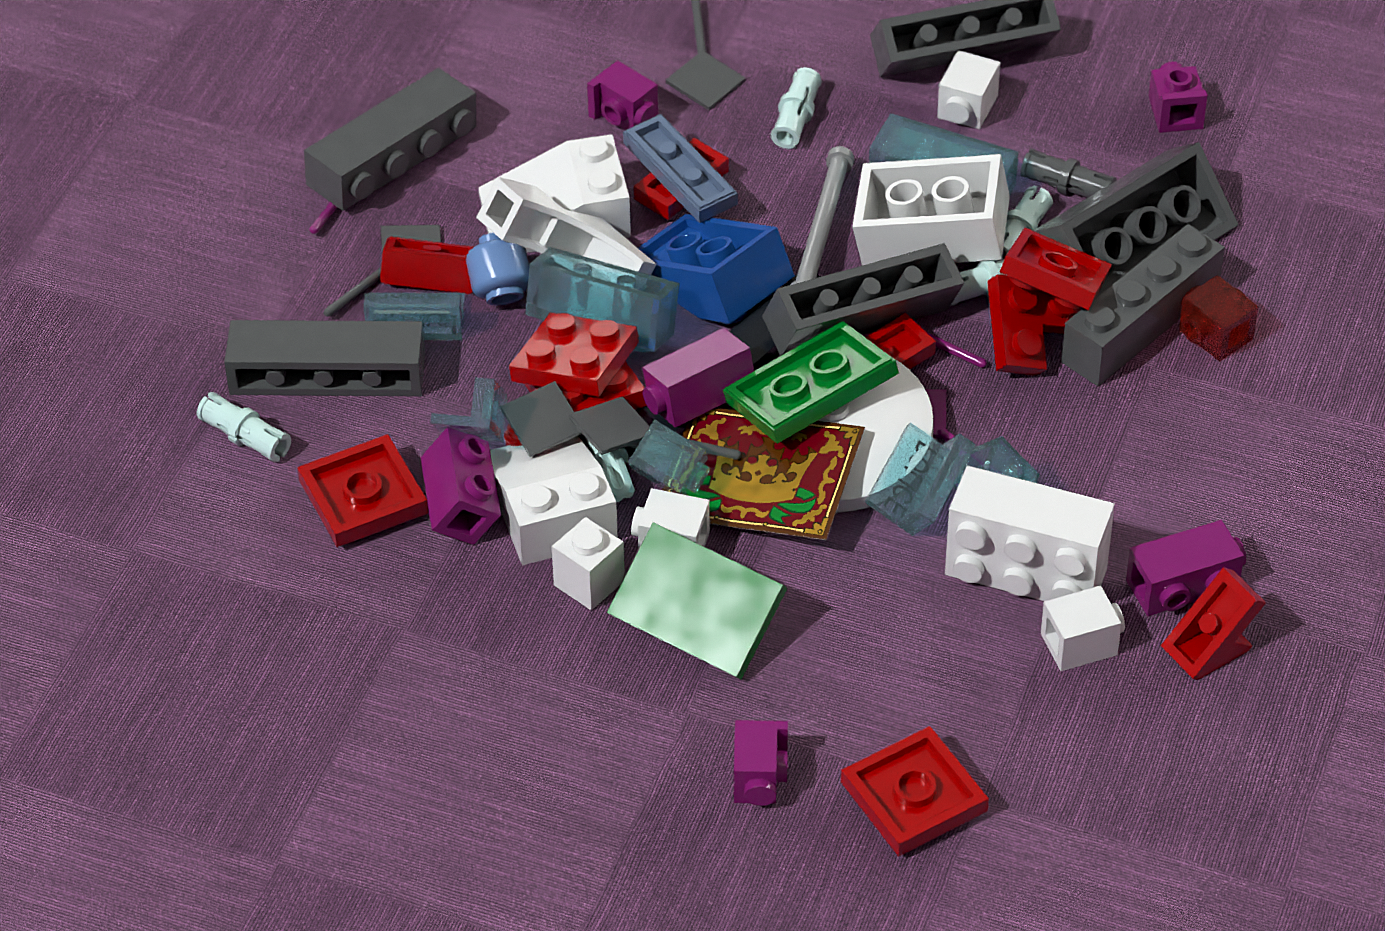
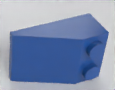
(720, 265)

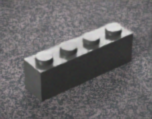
(974, 28)
(390, 139)
(864, 296)
(1139, 305)
(325, 358)

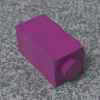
(695, 376)
(460, 486)
(1181, 566)

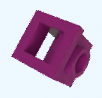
(1177, 86)
(622, 96)
(759, 760)

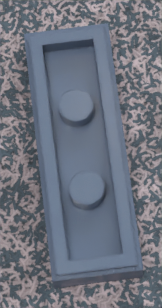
(680, 168)

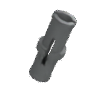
(1063, 174)

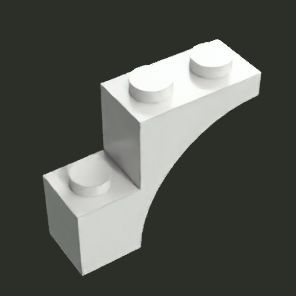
(535, 221)

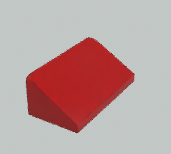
(425, 265)

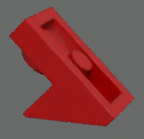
(1214, 626)

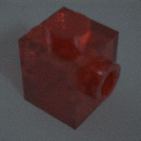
(1218, 317)

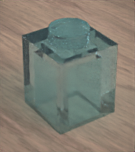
(670, 460)

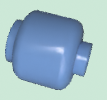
(498, 270)

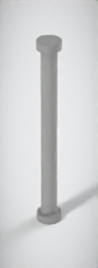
(839, 162)

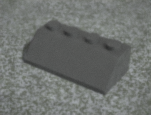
(1145, 210)

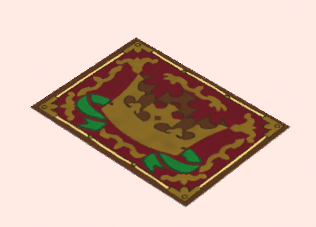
(774, 485)

